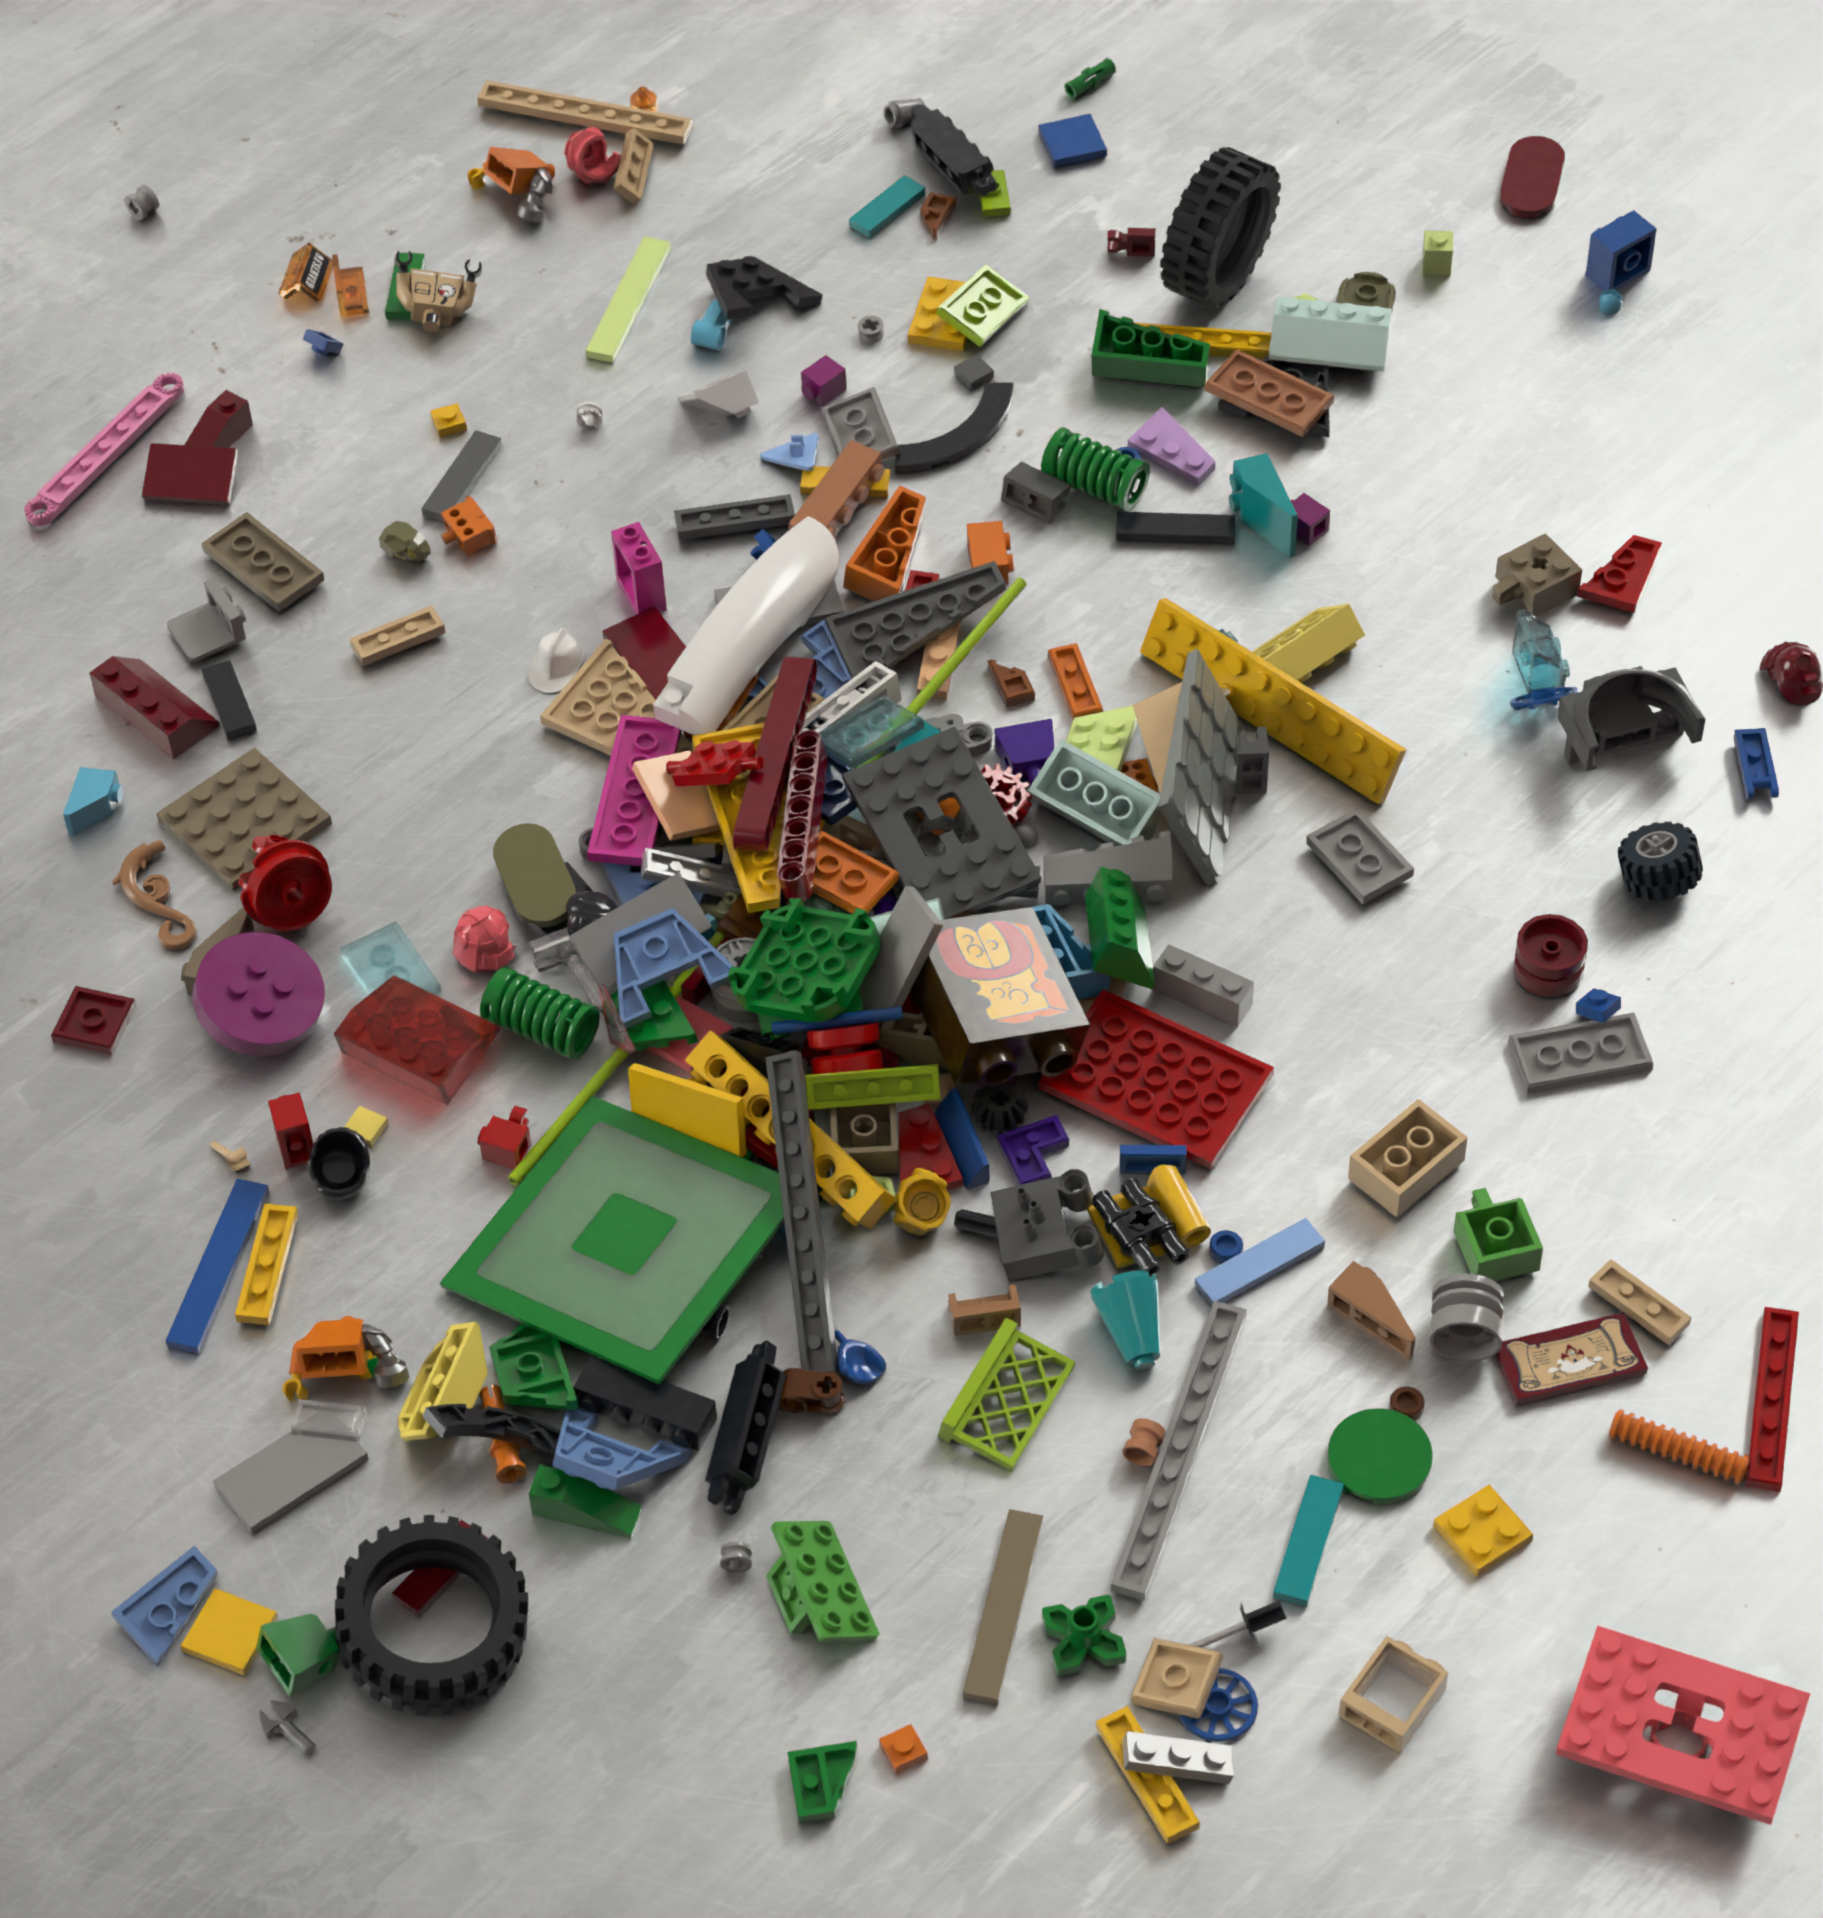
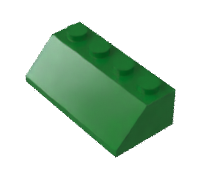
(1118, 928)

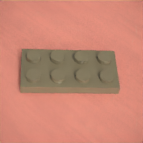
(263, 561)

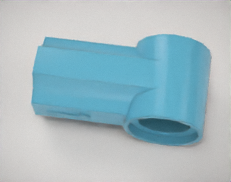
(711, 330)

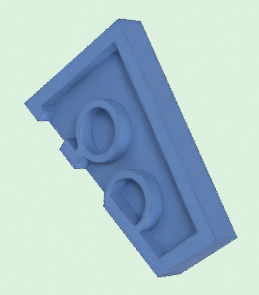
(166, 1603)

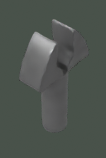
(286, 1726)

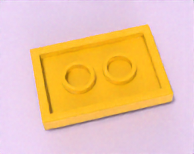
(927, 326)

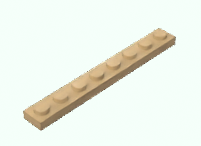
(584, 112)

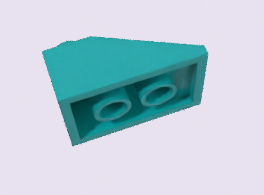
(1263, 502)

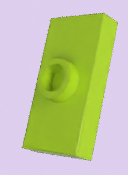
(997, 202)

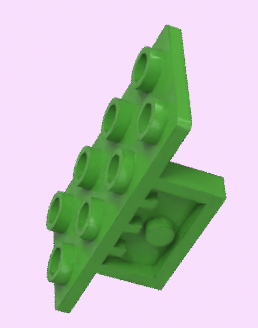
(817, 1584)

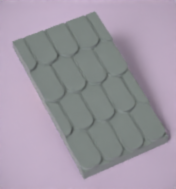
(1193, 755)

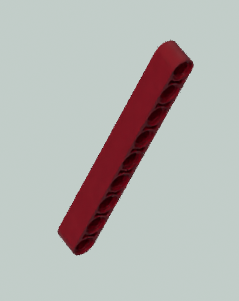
(782, 724)

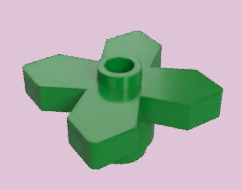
(1082, 1634)

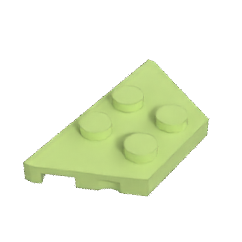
(1105, 735)

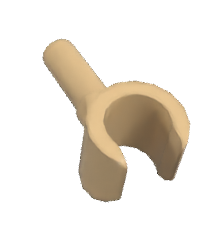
(236, 1159)

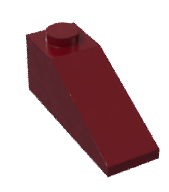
(222, 422)

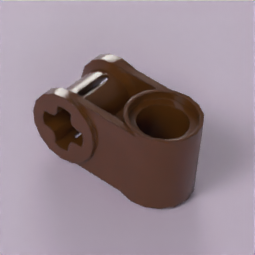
(808, 1390)

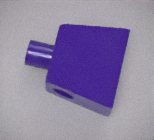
(1025, 747)

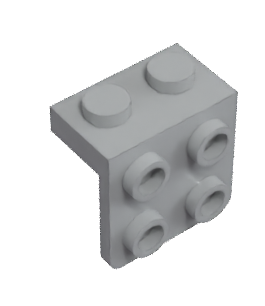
(209, 626)

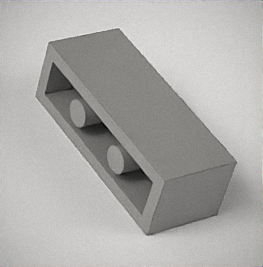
(1203, 985)

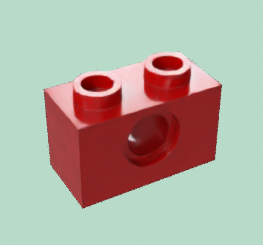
(291, 1129)

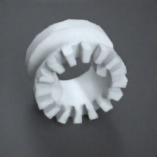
(589, 422)

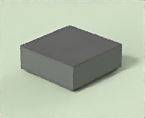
(974, 372)

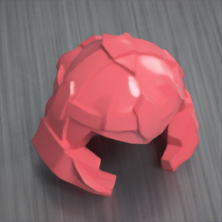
(588, 158)
(483, 940)

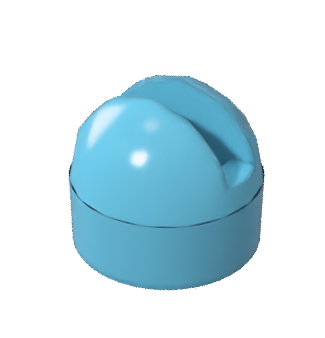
(1610, 301)

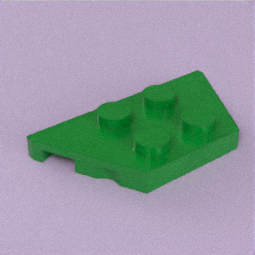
(666, 1023)
(532, 1370)

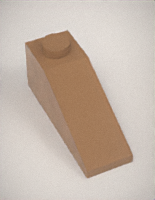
(1368, 1304)

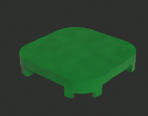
(806, 962)

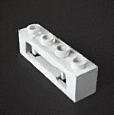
(846, 700)

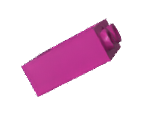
(638, 568)

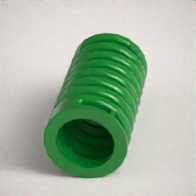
(1095, 469)
(567, 1036)

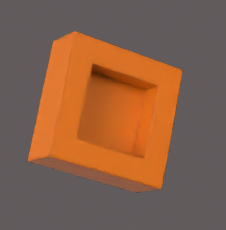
(903, 1749)

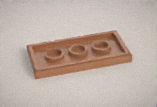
(1269, 393)

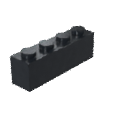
(641, 1403)

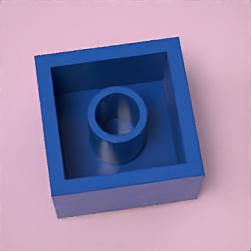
(1620, 251)

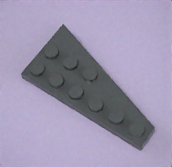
(908, 620)

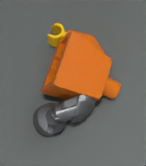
(518, 174)
(343, 1350)

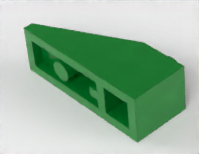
(581, 1503)

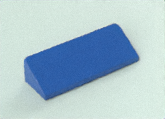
(963, 1140)

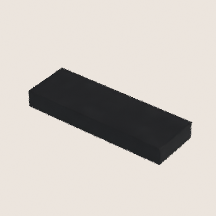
(229, 699)

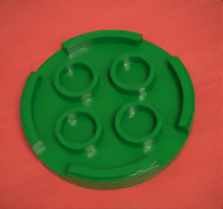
(1380, 1455)

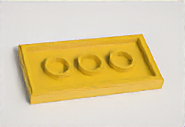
(689, 1108)

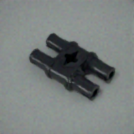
(1140, 1227)

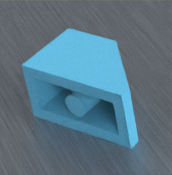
(91, 798)

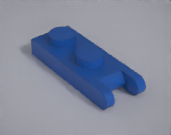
(1755, 761)

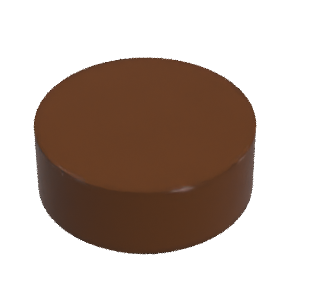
(1408, 1402)

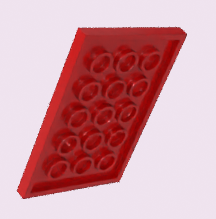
(1160, 1079)

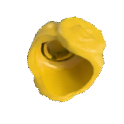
(921, 1202)

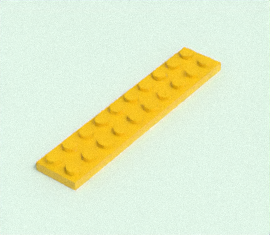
(1278, 702)

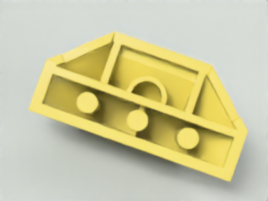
(447, 1376)

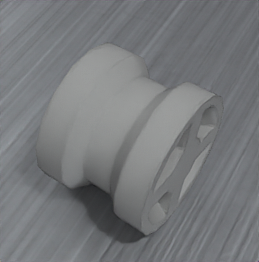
(141, 202)

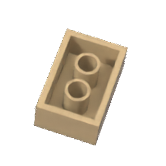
(1407, 1158)

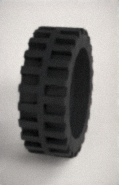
(1220, 227)
(431, 1546)

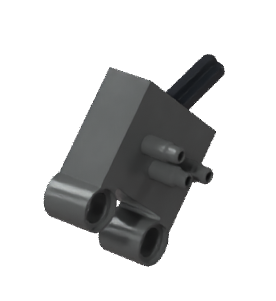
(1034, 1226)

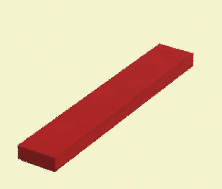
(1772, 1399)

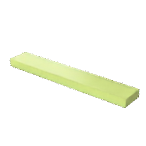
(628, 299)

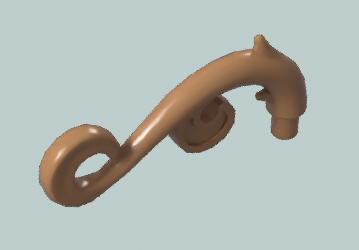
(152, 901)

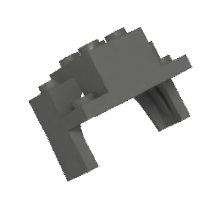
(1616, 713)

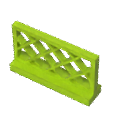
(873, 1086)
(978, 1387)

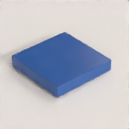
(1072, 140)

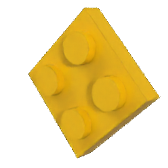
(1483, 1530)

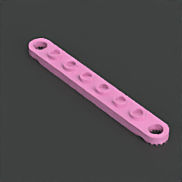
(104, 449)

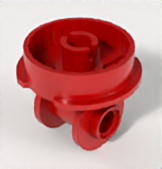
(277, 869)

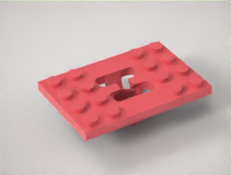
(1748, 1744)

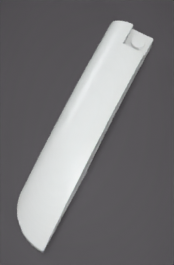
(748, 628)

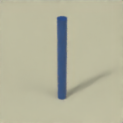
(840, 1020)

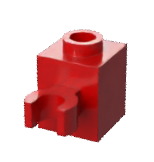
(506, 1140)

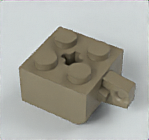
(1537, 576)
(868, 1136)

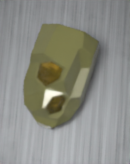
(404, 542)

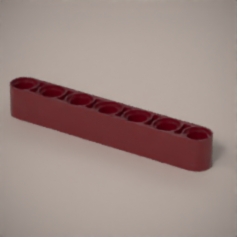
(802, 816)

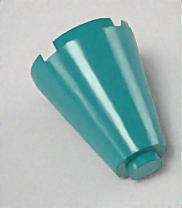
(1131, 1315)

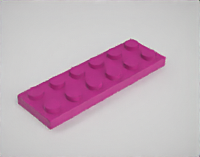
(624, 816)

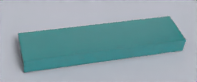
(1308, 1540)

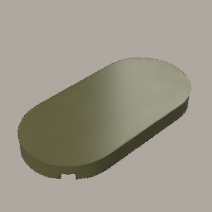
(1367, 290)
(534, 874)

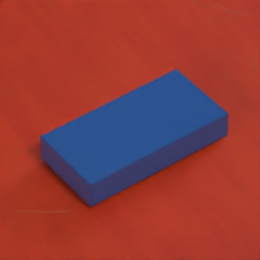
(1144, 1158)

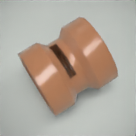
(1143, 1443)

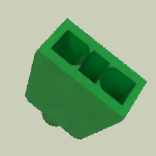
(298, 1651)

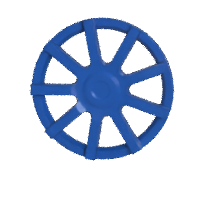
(1541, 696)
(1220, 1706)

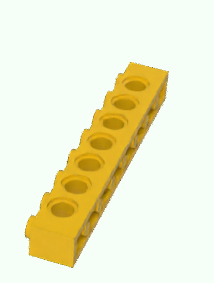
(871, 1197)

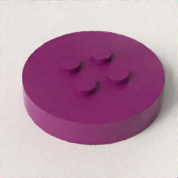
(258, 994)

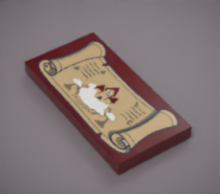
(1570, 1359)

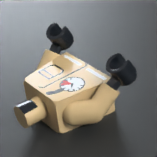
(433, 295)

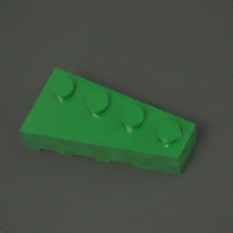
(1147, 354)

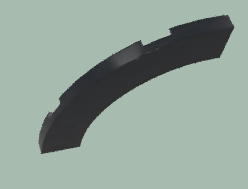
(963, 439)
(493, 1423)

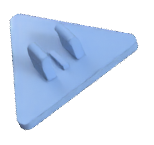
(798, 453)

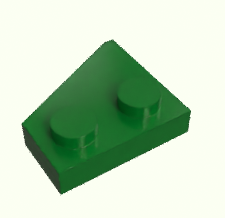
(820, 1779)

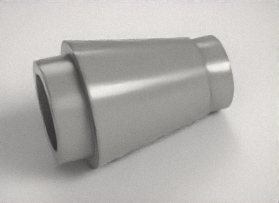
(899, 111)

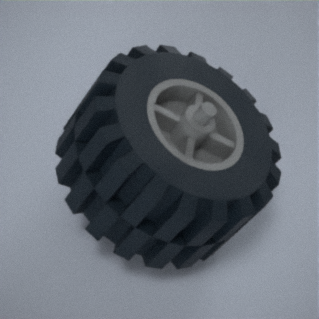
(1660, 861)

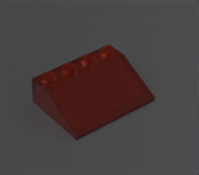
(416, 1038)

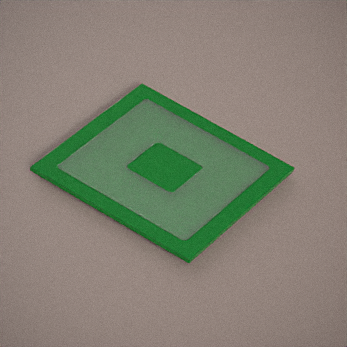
(623, 1239)

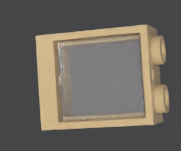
(1393, 1694)

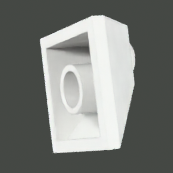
(724, 396)

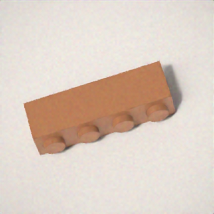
(842, 488)

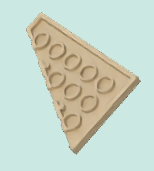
(597, 697)

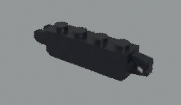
(952, 152)
(745, 1427)

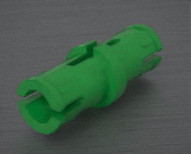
(1101, 71)

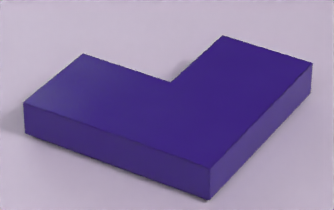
(1027, 1144)

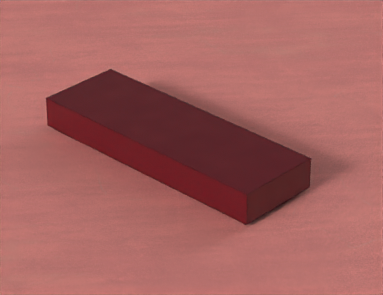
(425, 1586)

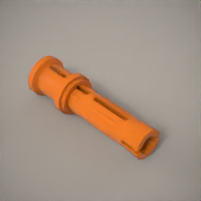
(507, 1456)

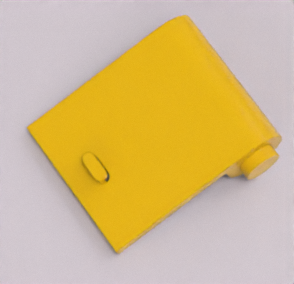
(1175, 1201)

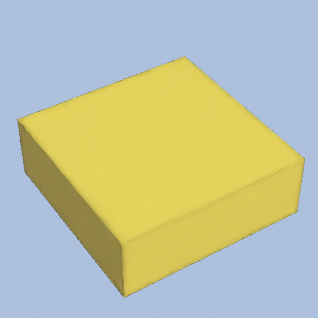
(367, 1124)

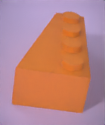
(886, 551)

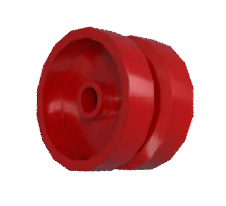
(845, 1048)

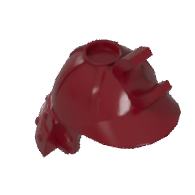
(1795, 670)

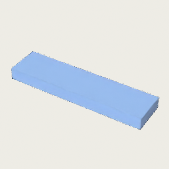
(1260, 1262)

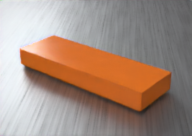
(1074, 680)

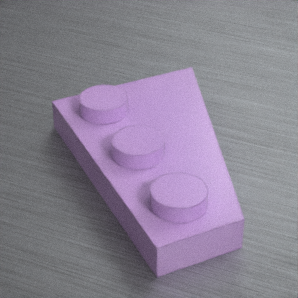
(1172, 448)

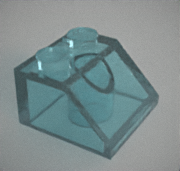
(1538, 654)

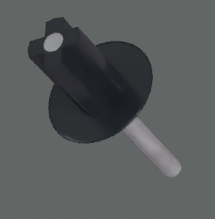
(1253, 1622)

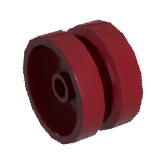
(1550, 955)

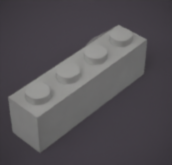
(1146, 861)

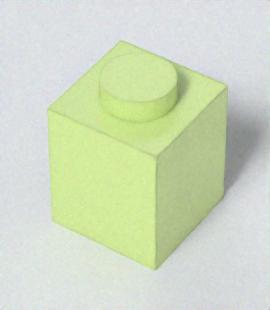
(1437, 253)

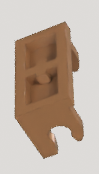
(984, 1313)

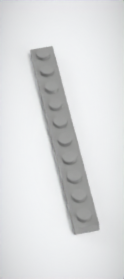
(1178, 1451)

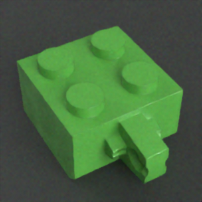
(1498, 1237)

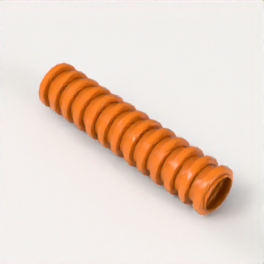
(1679, 1446)

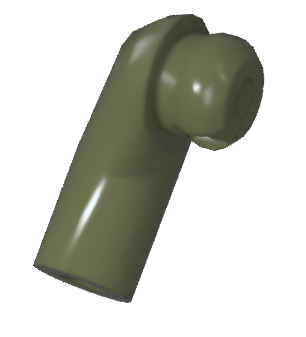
(720, 910)

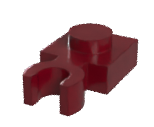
(1136, 241)

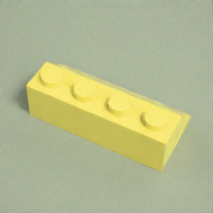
(1313, 641)

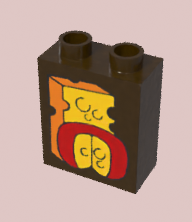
(999, 999)

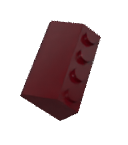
(151, 704)

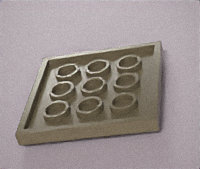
(236, 806)

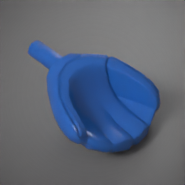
(858, 1360)

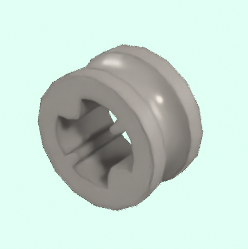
(875, 324)
(736, 1557)

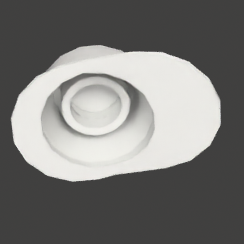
(555, 662)

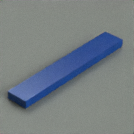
(217, 1266)

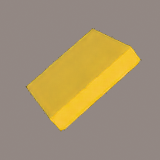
(227, 1631)

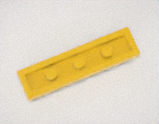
(266, 1264)
(1156, 1792)

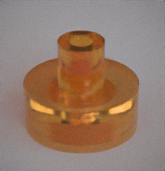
(644, 99)

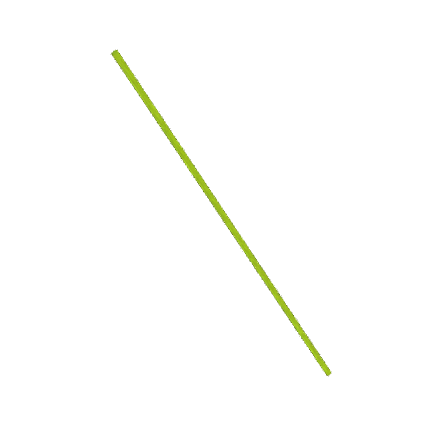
(619, 1055)

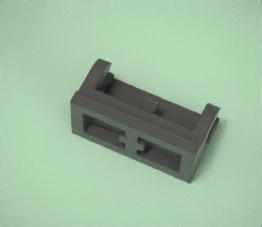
(1034, 491)
(1252, 763)

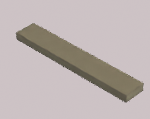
(1003, 1607)

